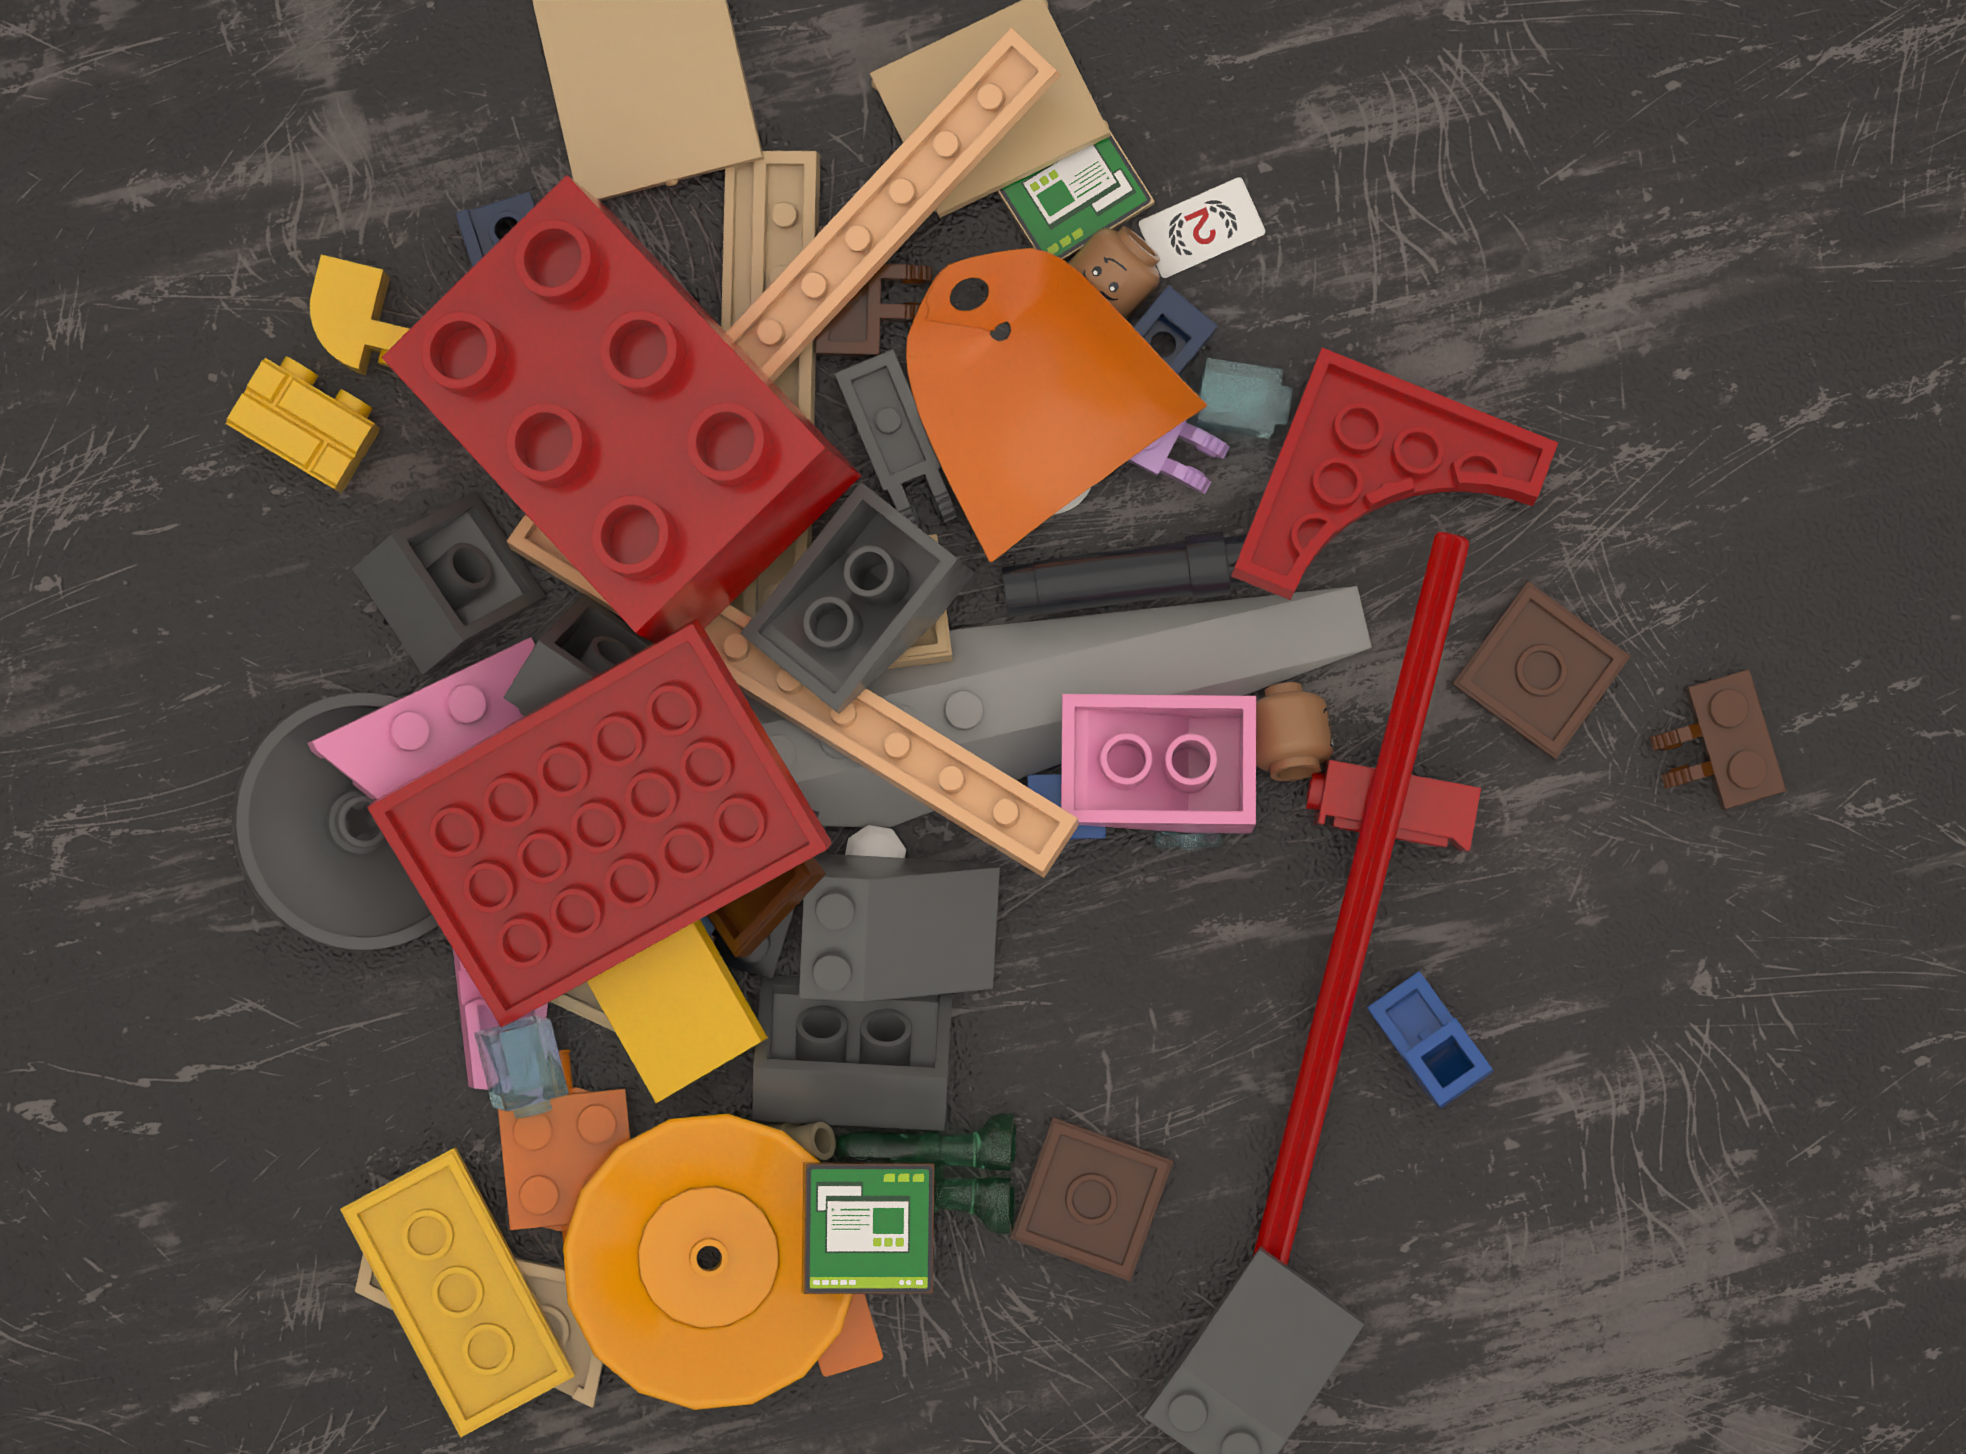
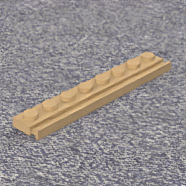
(767, 224)

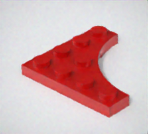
(1370, 443)

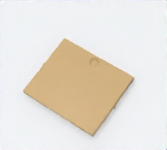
(647, 91)

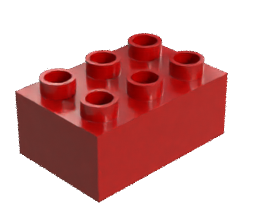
(620, 415)

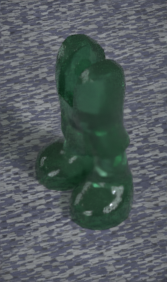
(988, 1148)

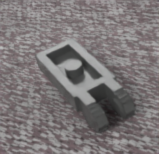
(893, 432)

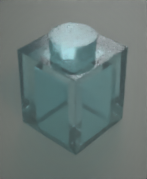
(1243, 398)
(522, 1066)

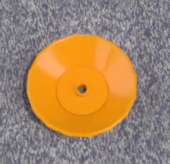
(636, 1277)

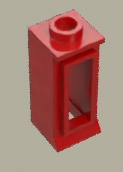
(1431, 812)

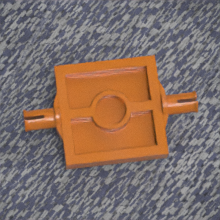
(558, 1152)

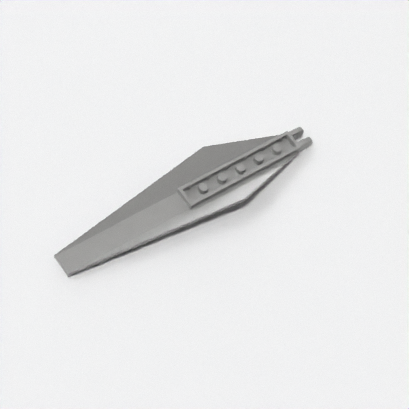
(1009, 683)

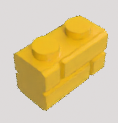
(303, 423)

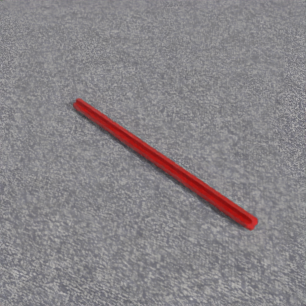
(1362, 894)

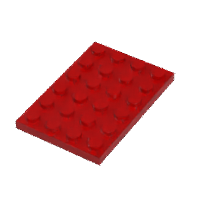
(600, 824)

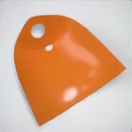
(1048, 407)

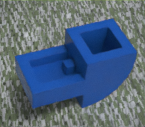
(1429, 1040)

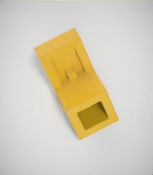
(348, 310)

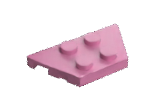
(427, 725)

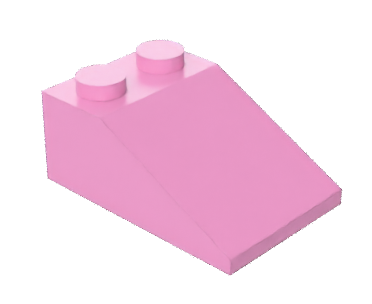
(1160, 762)

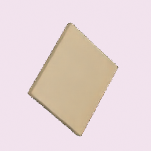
(1051, 130)

